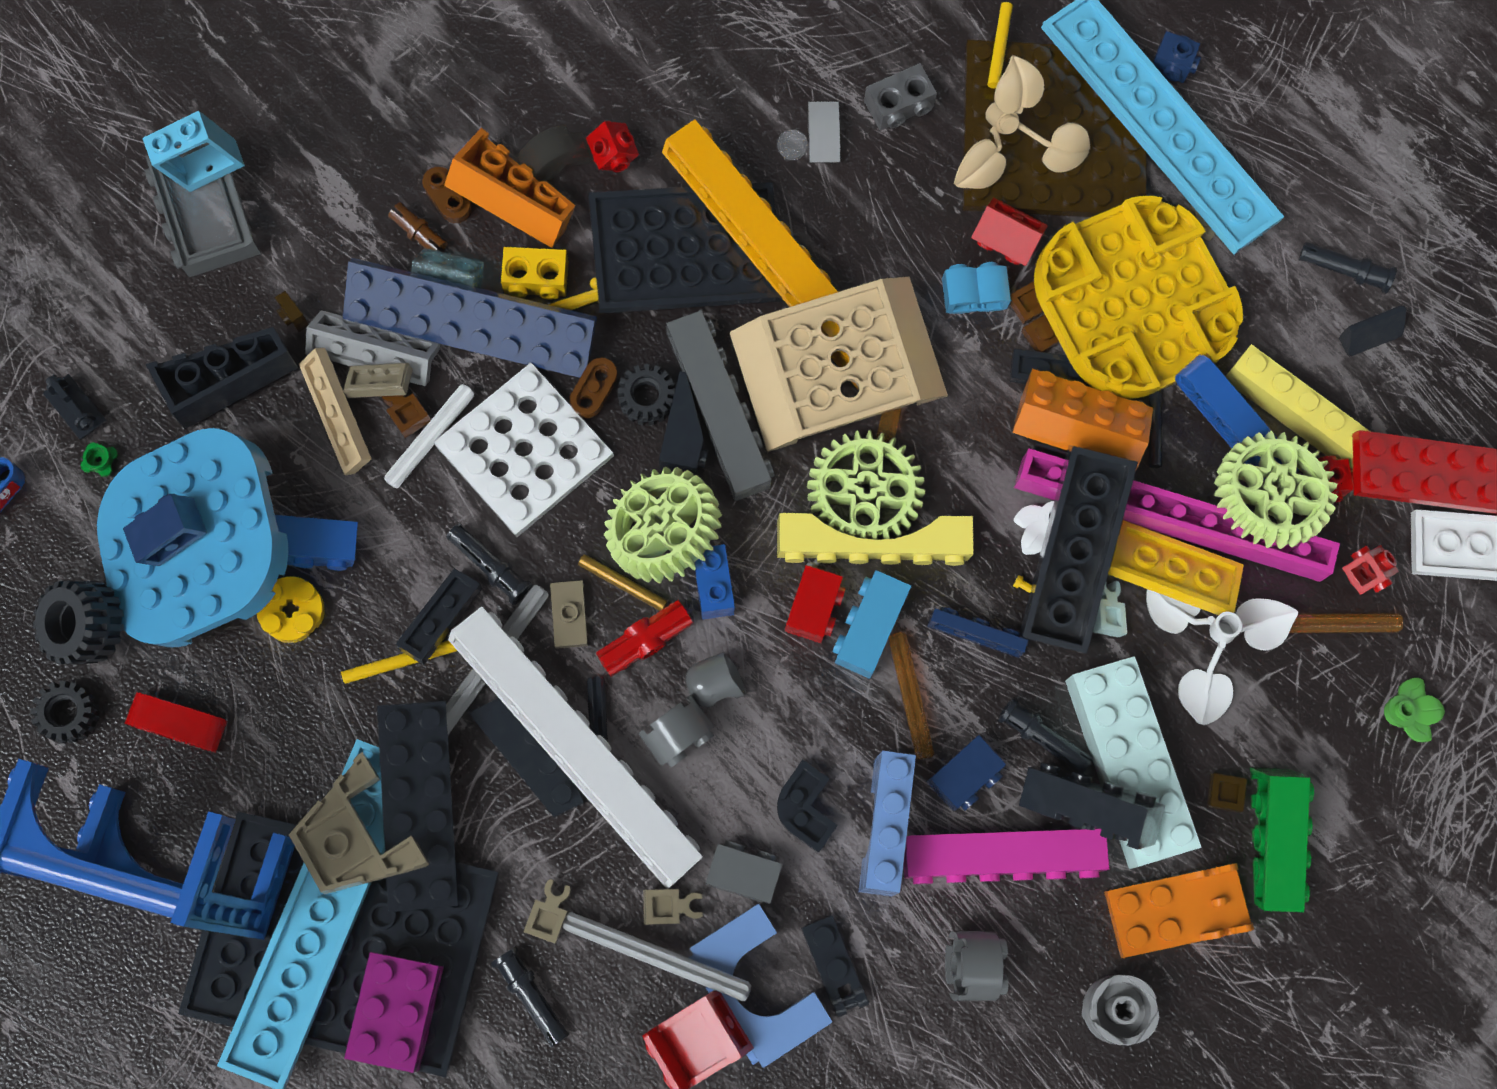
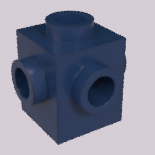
(1177, 57)

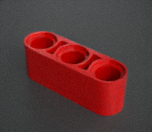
(176, 722)

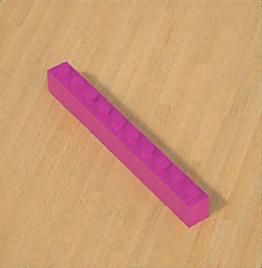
(1189, 521)

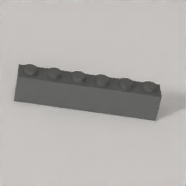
(719, 406)

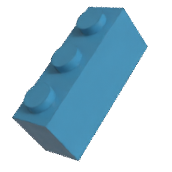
(871, 623)

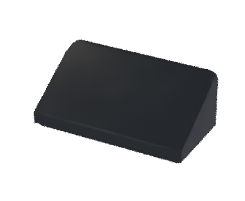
(1374, 331)

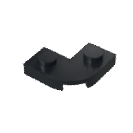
(796, 810)

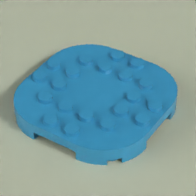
(222, 572)

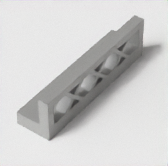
(356, 349)

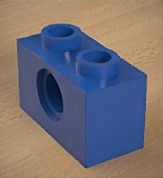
(714, 584)

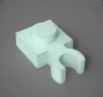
(1111, 613)

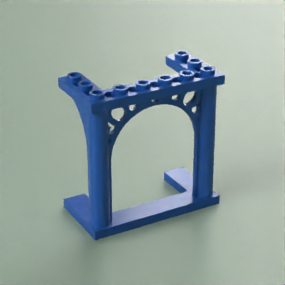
(108, 871)

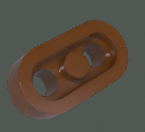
(443, 196)
(593, 389)

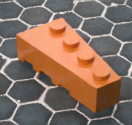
(508, 189)

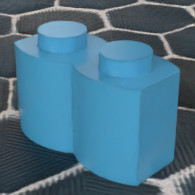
(976, 288)

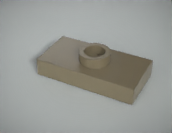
(378, 380)
(569, 614)

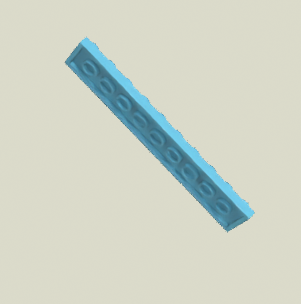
(1162, 123)
(300, 961)

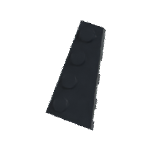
(528, 758)

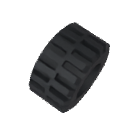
(78, 622)

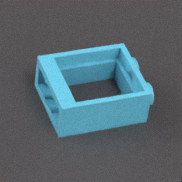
(192, 169)

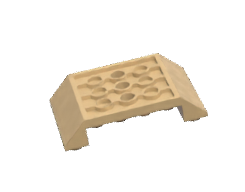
(791, 367)

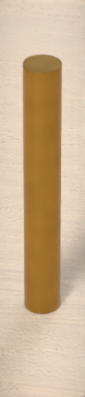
(622, 582)

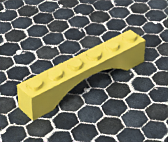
(808, 537)

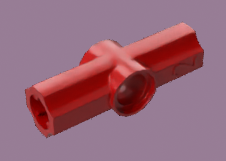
(644, 638)

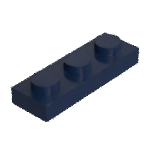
(977, 631)

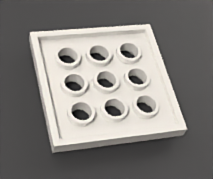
(543, 494)

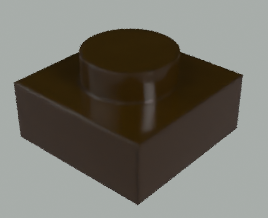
(289, 312)
(1226, 792)

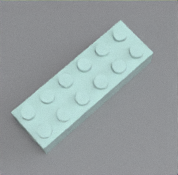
(1132, 751)

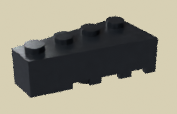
(1093, 805)

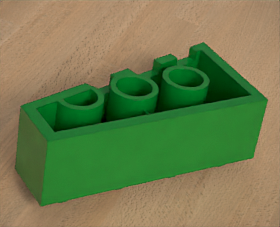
(1281, 839)

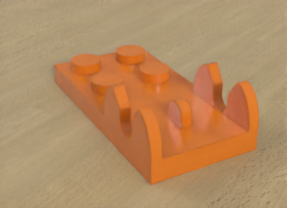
(1178, 910)

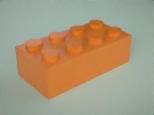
(1080, 416)

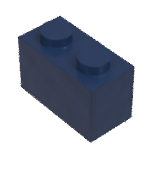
(164, 529)
(967, 774)

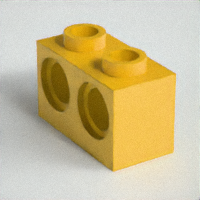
(536, 264)

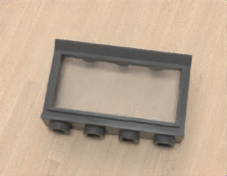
(203, 224)

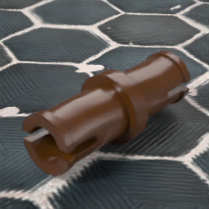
(416, 228)

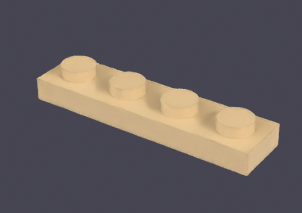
(334, 411)

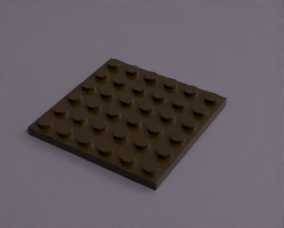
(1101, 182)

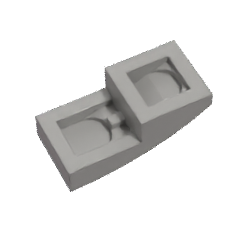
(824, 132)

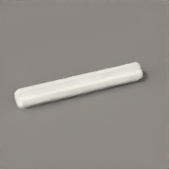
(429, 434)

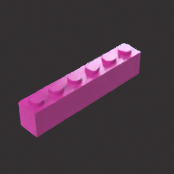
(1005, 854)

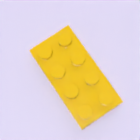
(1176, 569)

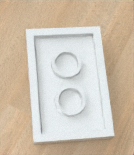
(1454, 544)

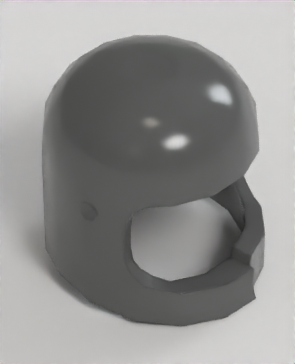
(714, 680)

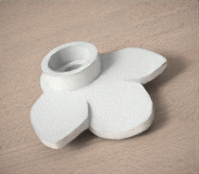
(1035, 521)

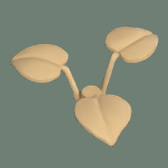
(1019, 88)

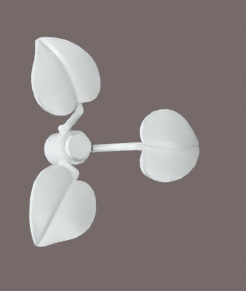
(1264, 628)

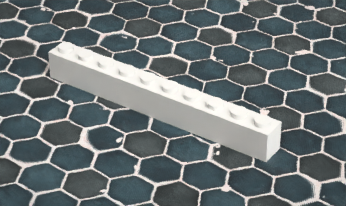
(575, 747)

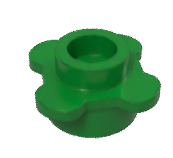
(90, 457)

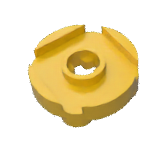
(302, 621)

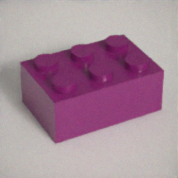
(394, 1012)

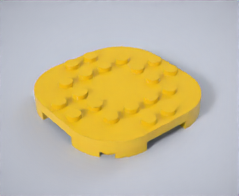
(1136, 296)

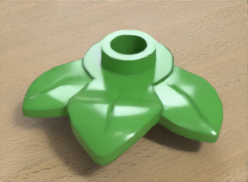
(1417, 708)

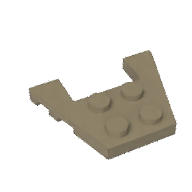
(339, 845)

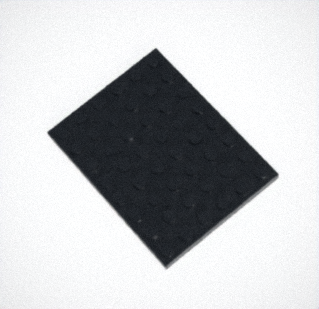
(437, 936)

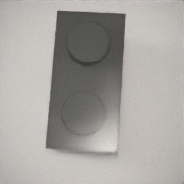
(743, 872)

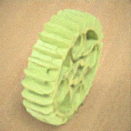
(878, 484)
(1271, 494)
(662, 524)

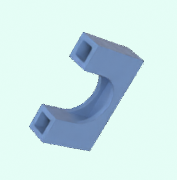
(885, 855)
(772, 1034)

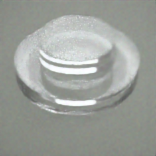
(792, 144)

